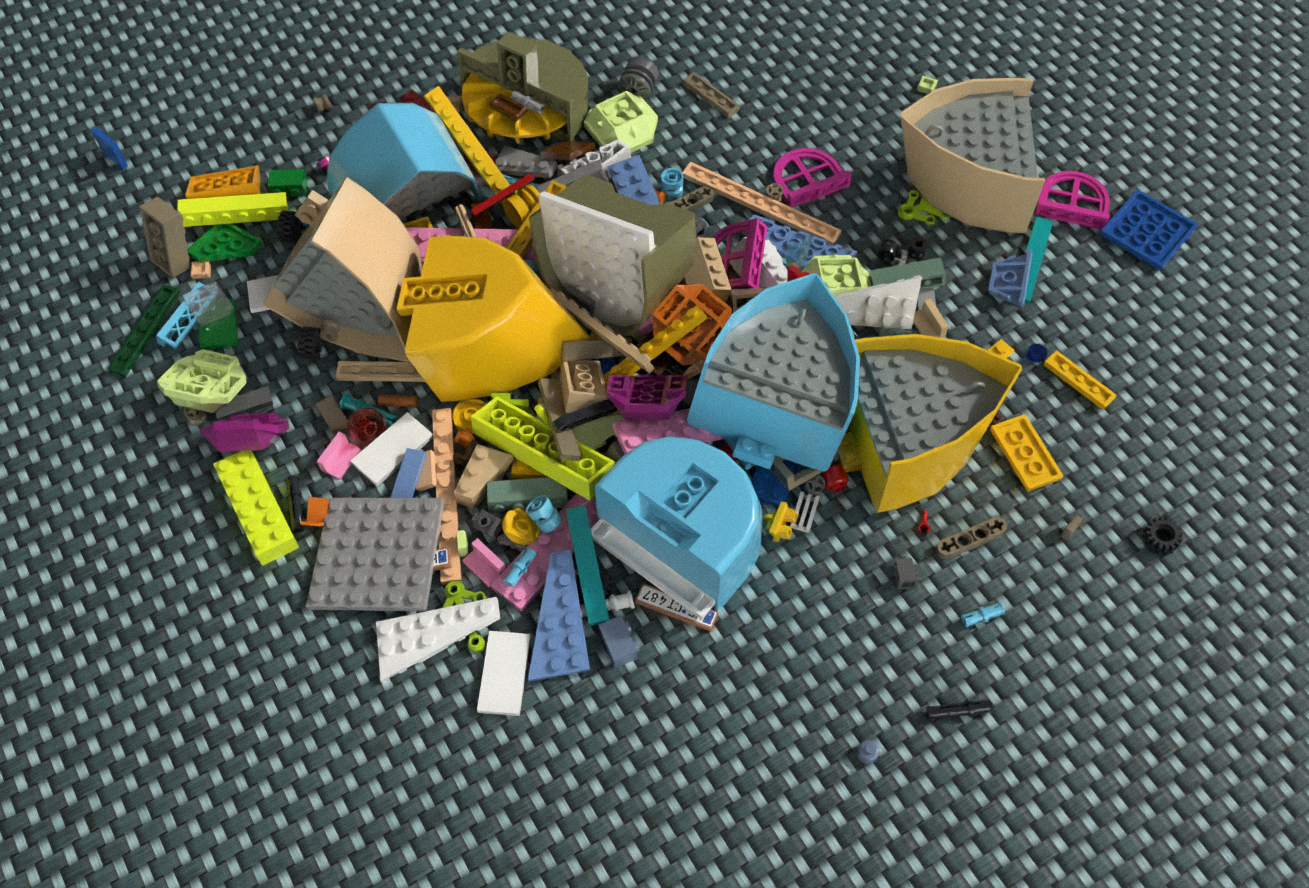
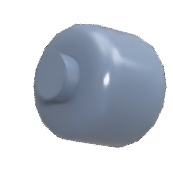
(868, 752)

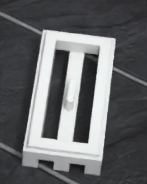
(808, 498)

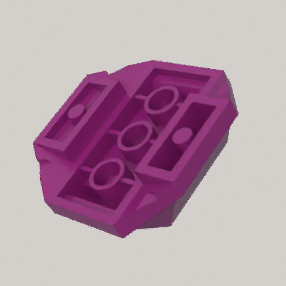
(646, 395)
(245, 432)

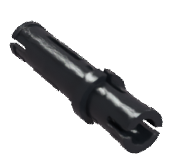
(294, 496)
(967, 708)

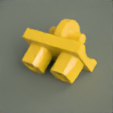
(777, 522)

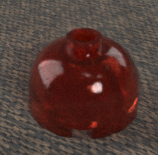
(366, 425)

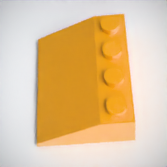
(225, 183)

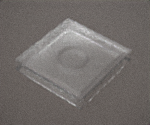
(208, 303)

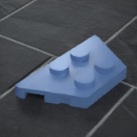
(1010, 278)

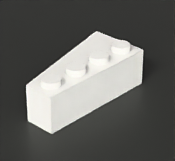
(608, 154)

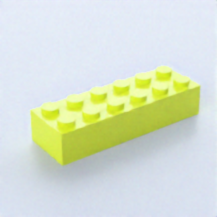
(256, 506)

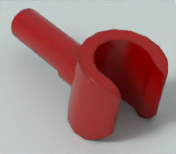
(924, 523)

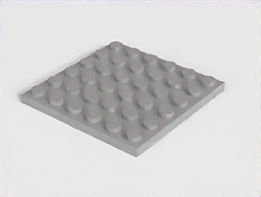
(376, 554)

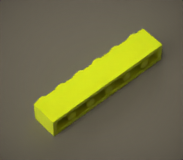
(232, 209)

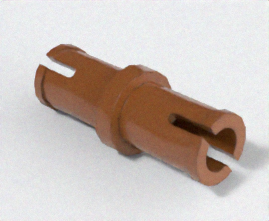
(398, 400)

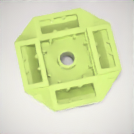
(622, 118)
(839, 273)
(203, 380)

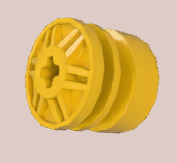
(520, 205)

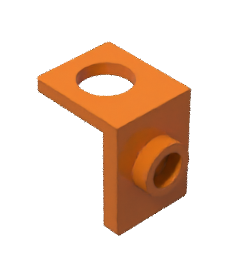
(316, 511)

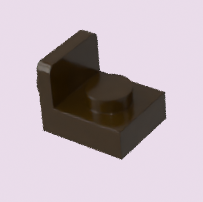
(462, 460)

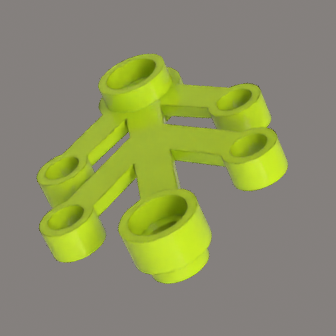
(924, 206)
(457, 597)

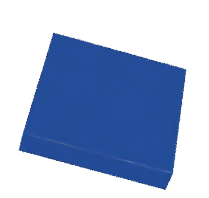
(109, 148)

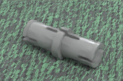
(528, 102)

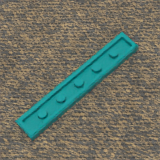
(1037, 243)
(587, 565)

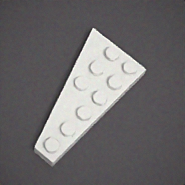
(883, 304)
(422, 635)

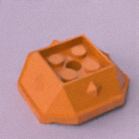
(697, 342)

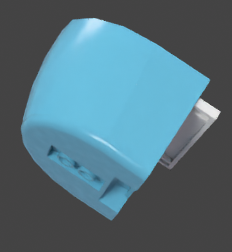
(681, 520)

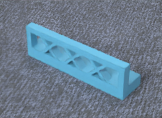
(174, 322)

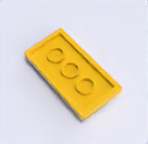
(1026, 453)

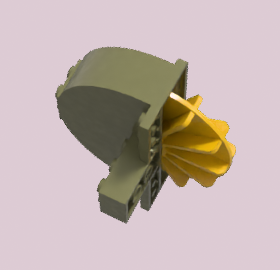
(533, 69)

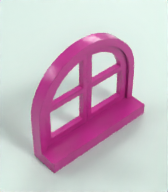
(814, 189)
(1071, 212)
(752, 254)

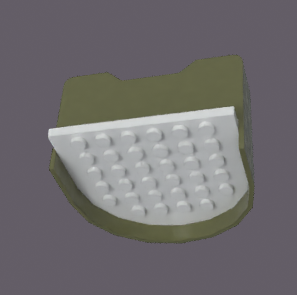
(612, 249)

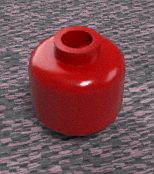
(835, 478)

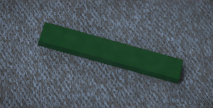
(143, 330)

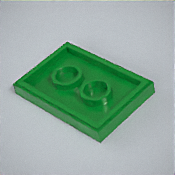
(220, 332)

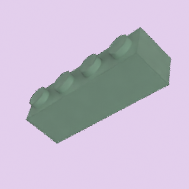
(930, 270)
(519, 493)

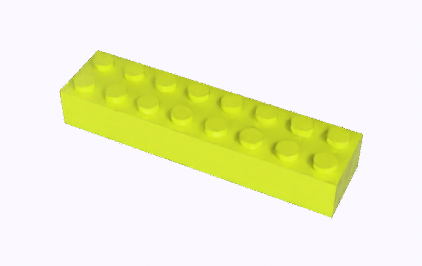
(534, 444)

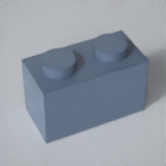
(618, 641)

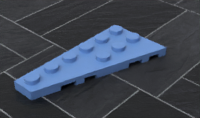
(781, 236)
(560, 633)

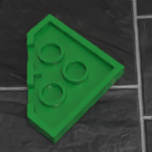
(223, 243)

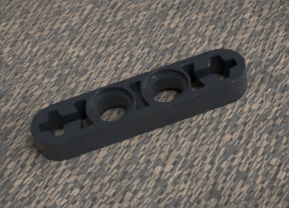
(584, 415)

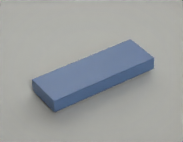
(408, 474)

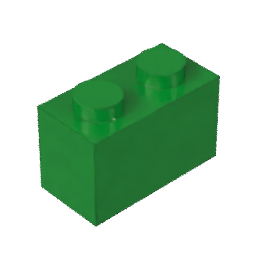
(290, 181)

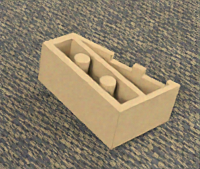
(483, 467)

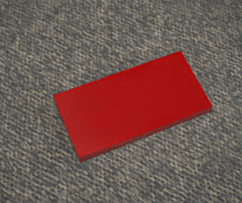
(502, 194)

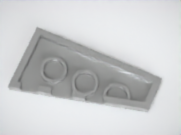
(521, 163)

